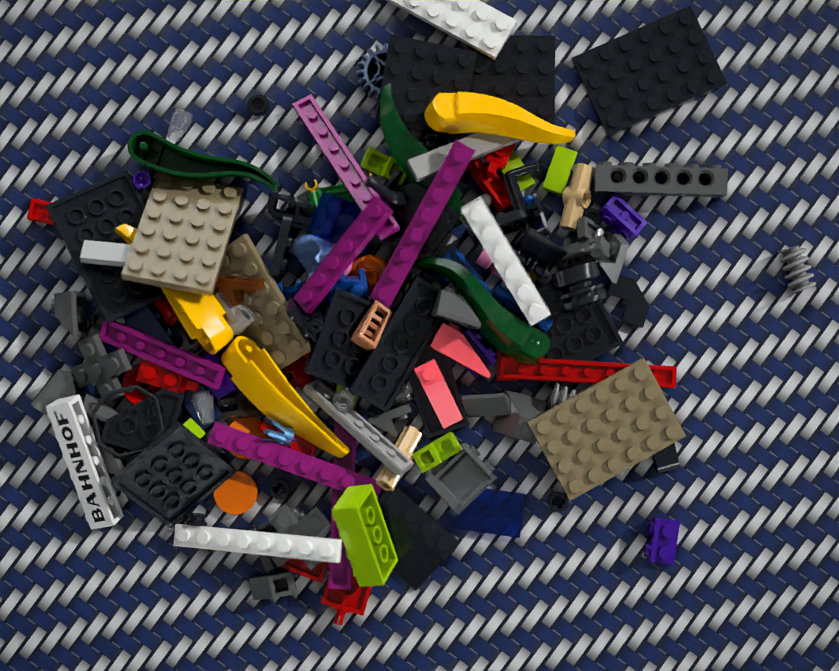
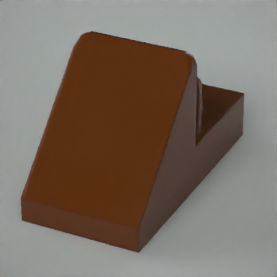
(236, 286)

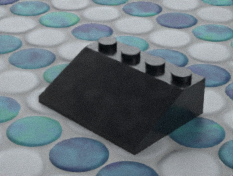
(416, 537)

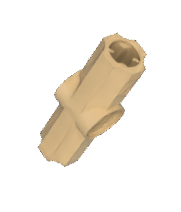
(576, 196)
(406, 444)

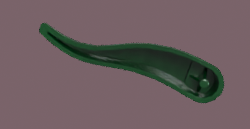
(406, 146)
(183, 163)
(498, 326)

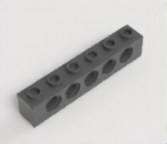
(716, 177)

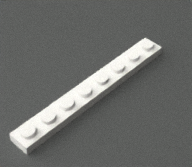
(258, 543)

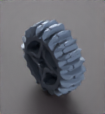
(373, 57)

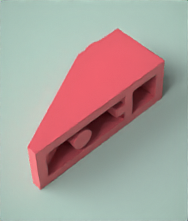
(455, 346)
(438, 393)

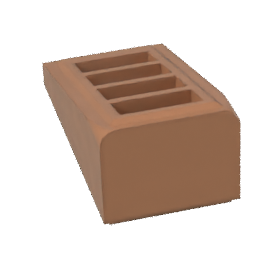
(364, 337)

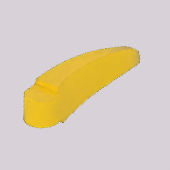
(491, 115)
(198, 313)
(274, 396)

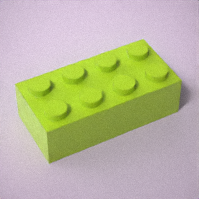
(365, 535)

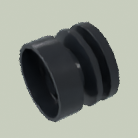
(579, 286)

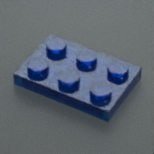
(333, 218)
(493, 513)

